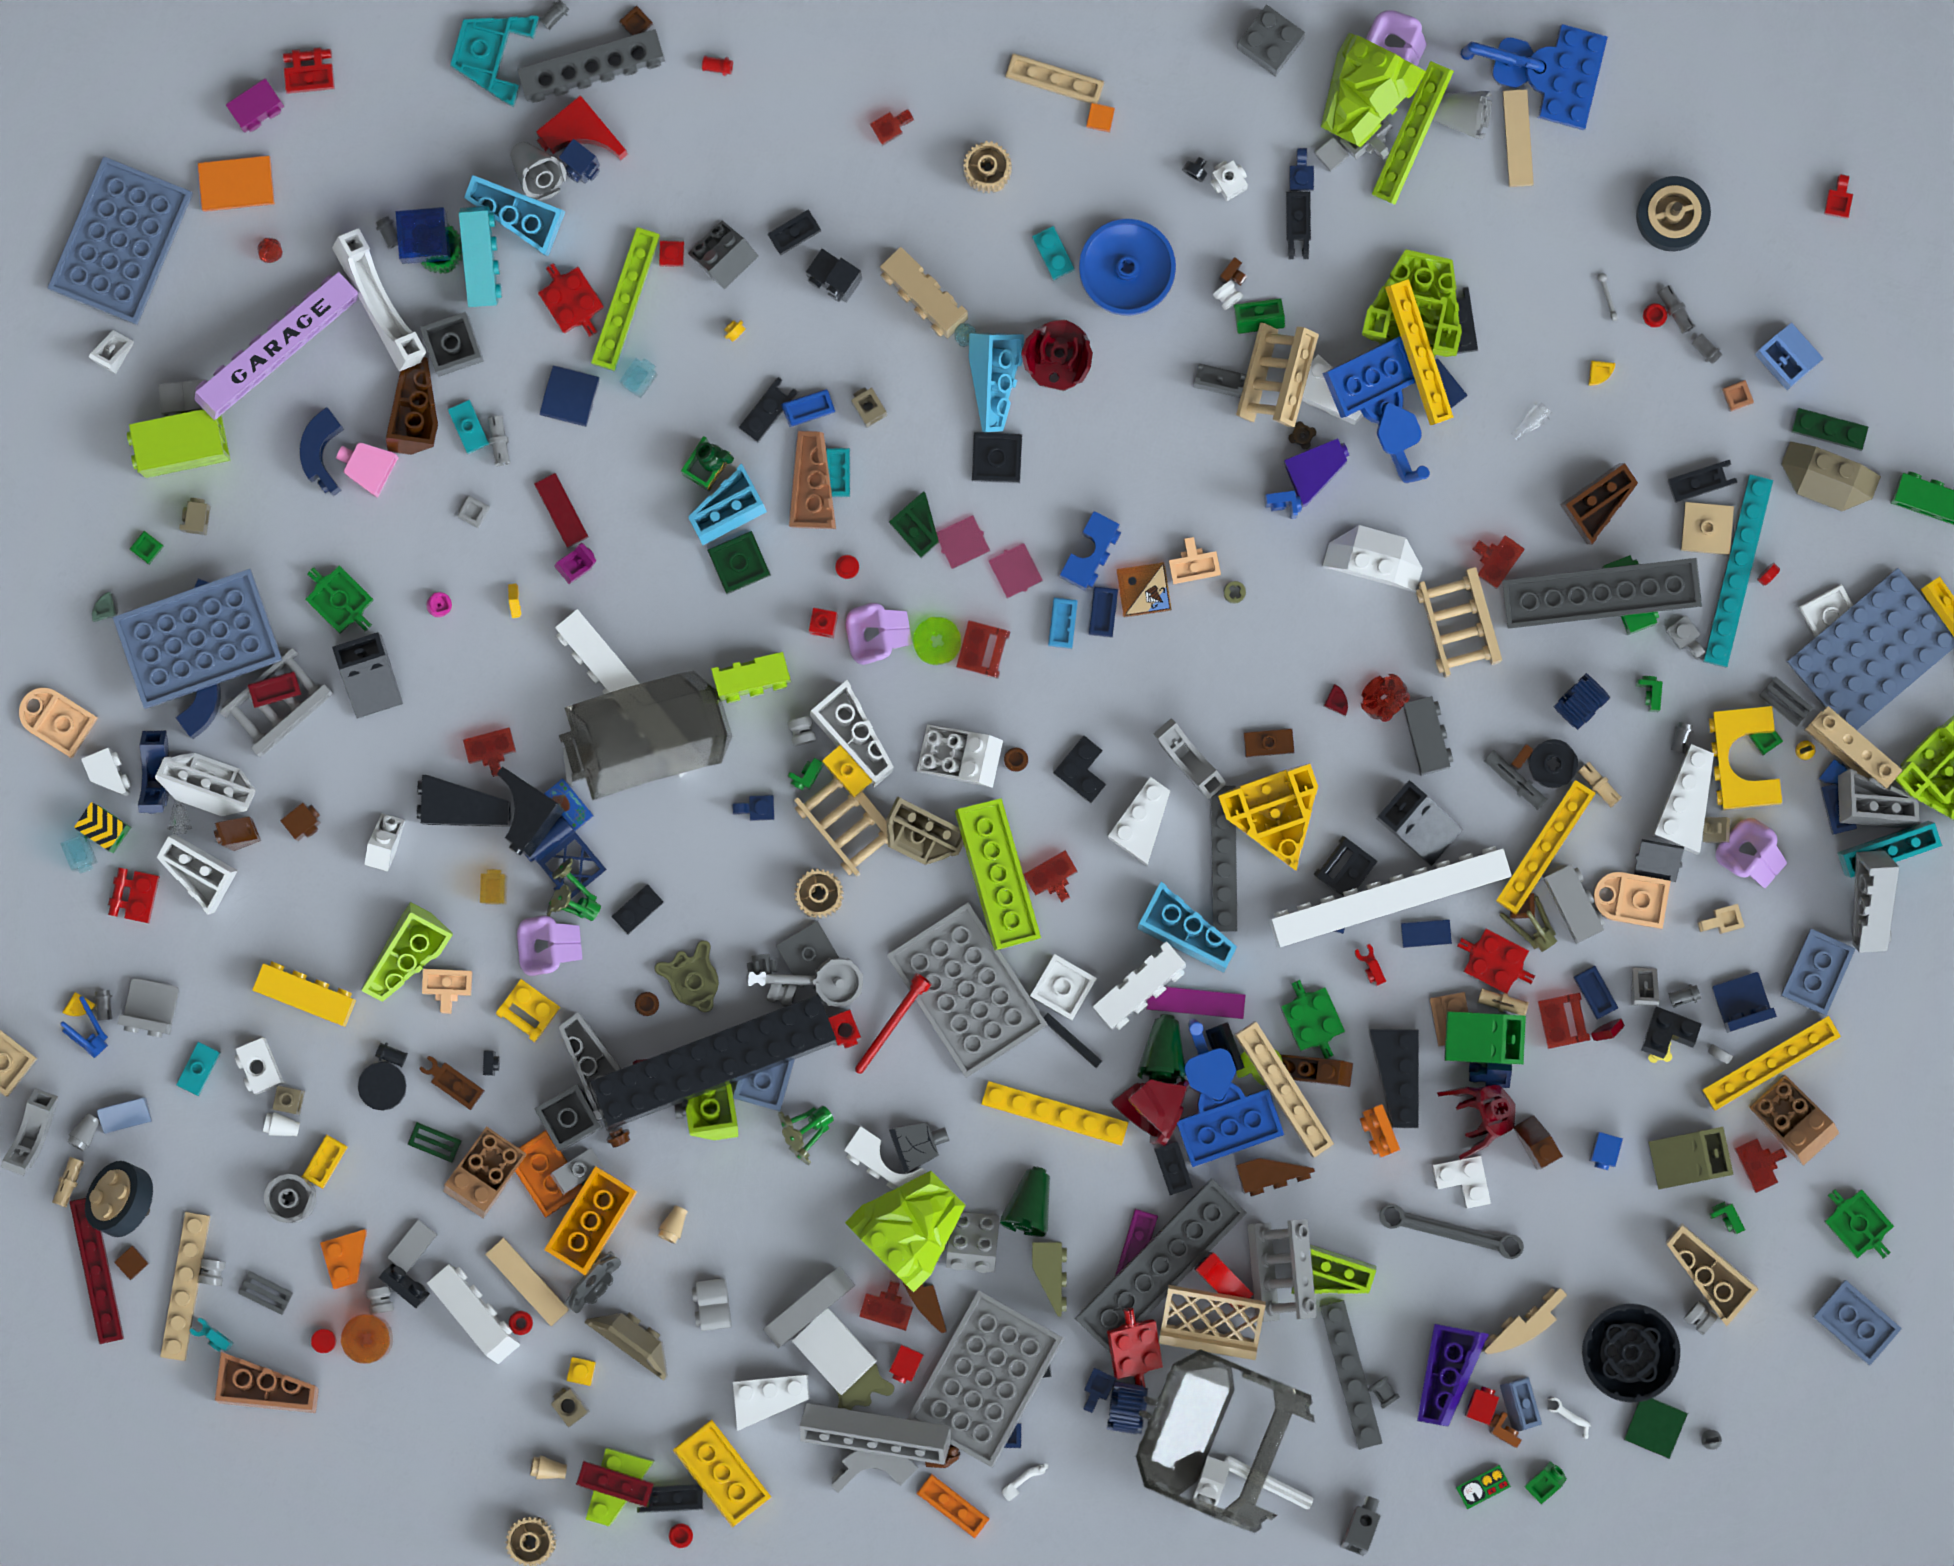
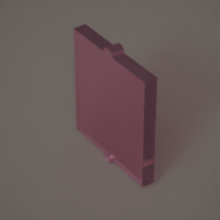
(962, 542)
(1015, 570)

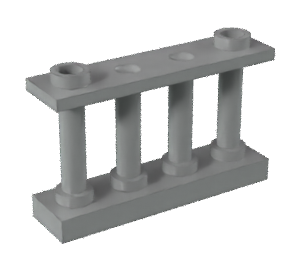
(281, 726)
(1264, 1275)

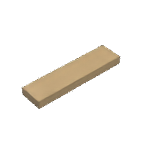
(1054, 79)
(1518, 138)
(527, 1282)

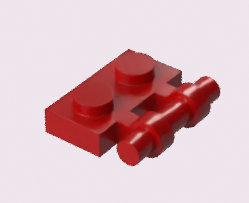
(308, 78)
(140, 898)

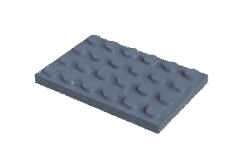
(120, 240)
(197, 638)
(1873, 650)

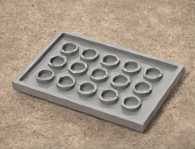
(973, 992)
(986, 1377)

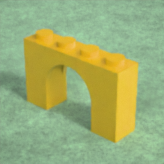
(1735, 791)

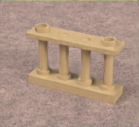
(1294, 379)
(1475, 605)
(1852, 747)
(871, 817)

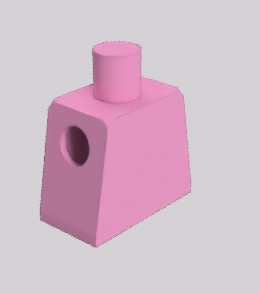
(368, 466)

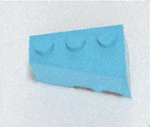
(727, 507)

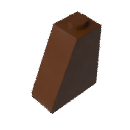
(1537, 1142)

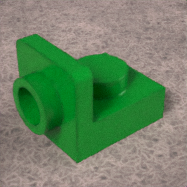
(1652, 697)
(811, 771)
(1731, 1220)
(1546, 1482)

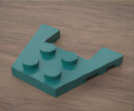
(482, 48)

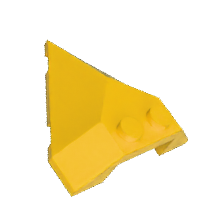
(1274, 810)

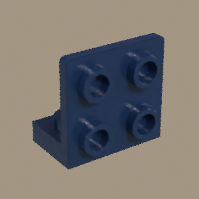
(1743, 1002)

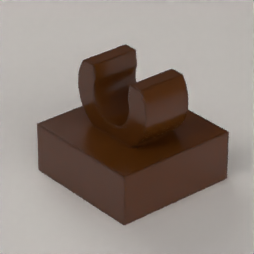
(1233, 273)

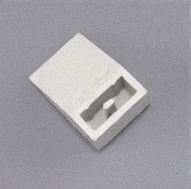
(960, 755)

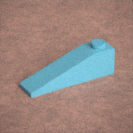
(993, 370)

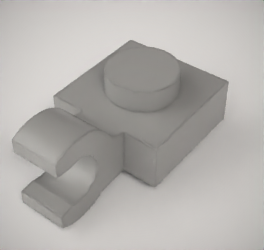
(1684, 634)

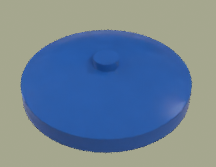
(1127, 267)

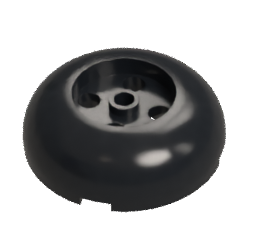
(1648, 1376)

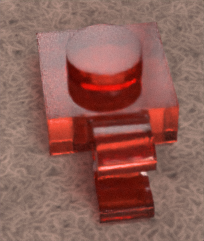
(888, 127)

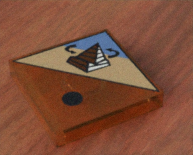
(1144, 590)

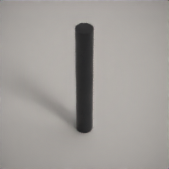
(1072, 1040)

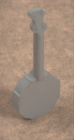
(835, 981)

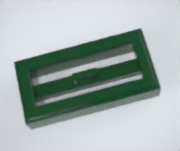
(453, 1150)

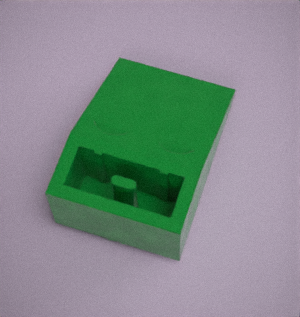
(1485, 1038)

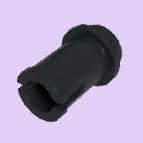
(391, 1054)

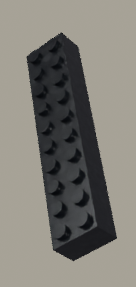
(712, 1062)

